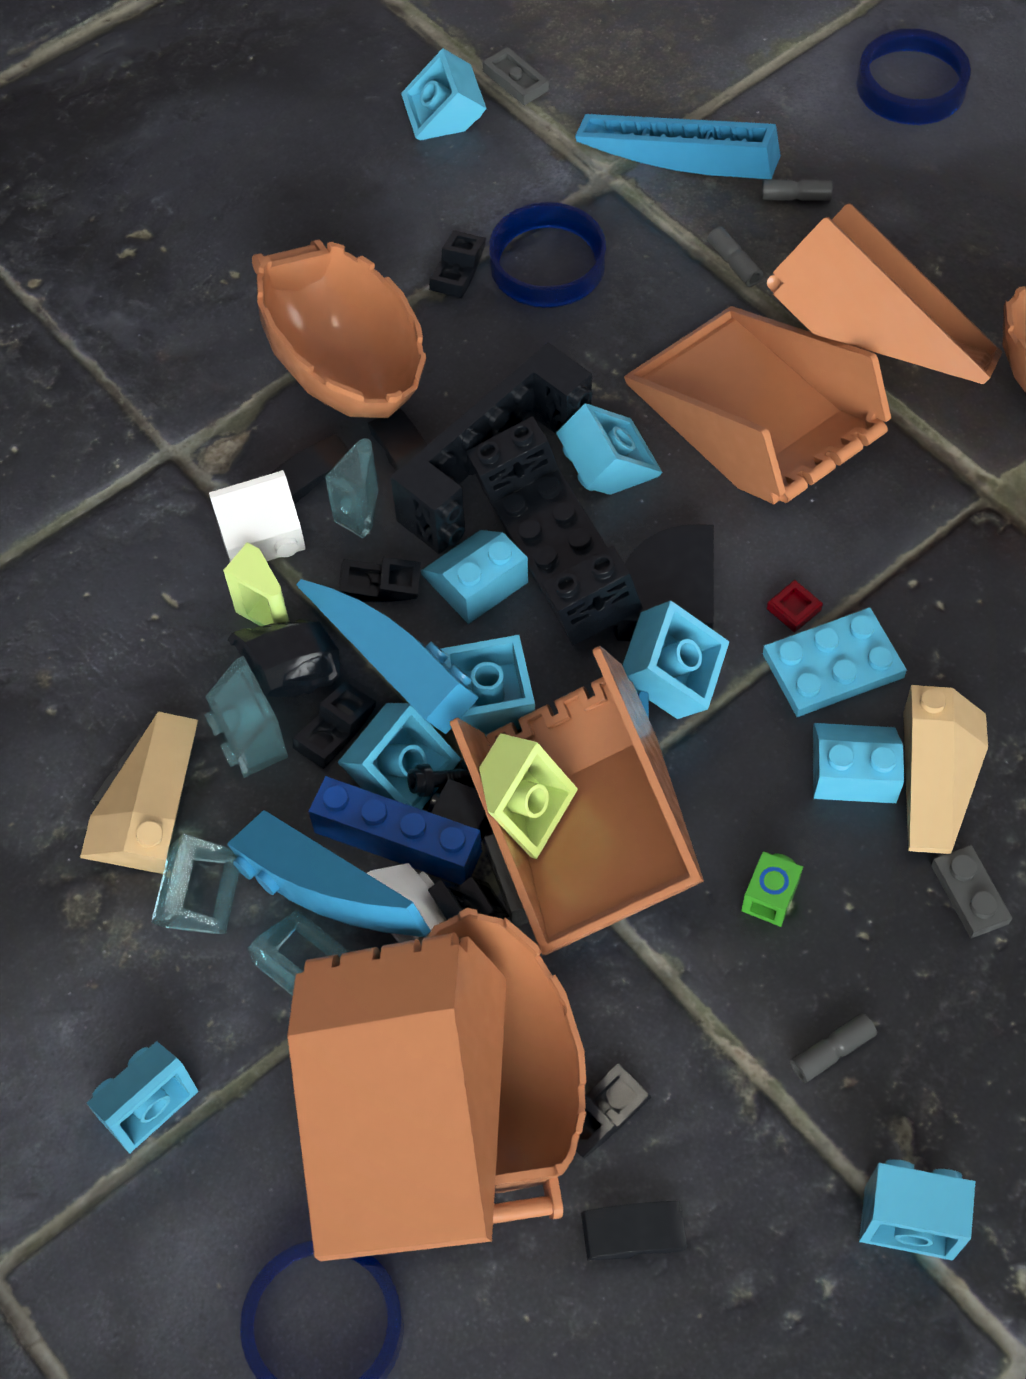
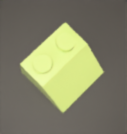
(525, 791)

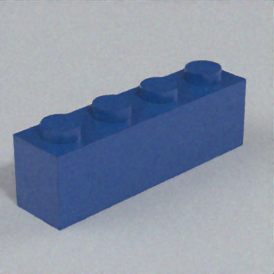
(395, 830)

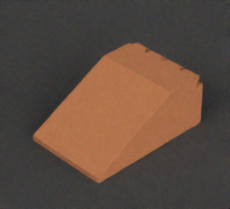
(866, 294)
(766, 400)
(623, 830)
(398, 1095)

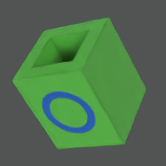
(772, 888)

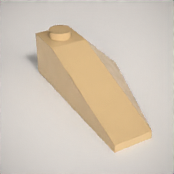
(942, 763)
(141, 805)

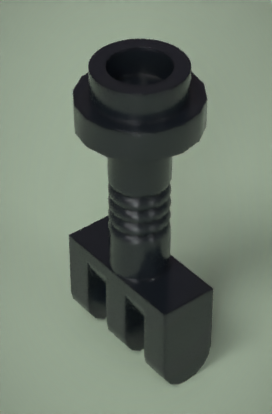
(424, 780)

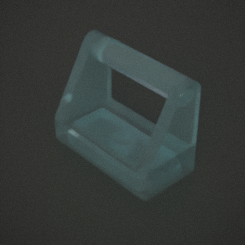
(354, 489)
(175, 881)
(274, 964)

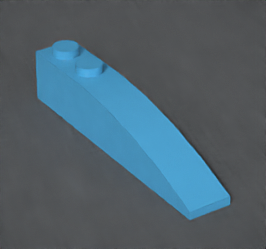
(686, 144)
(404, 661)
(320, 879)

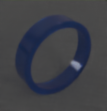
(913, 110)
(547, 216)
(395, 1329)

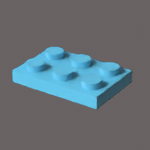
(834, 662)

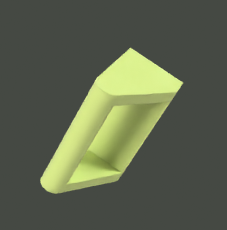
(255, 588)

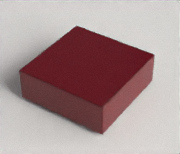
(794, 606)

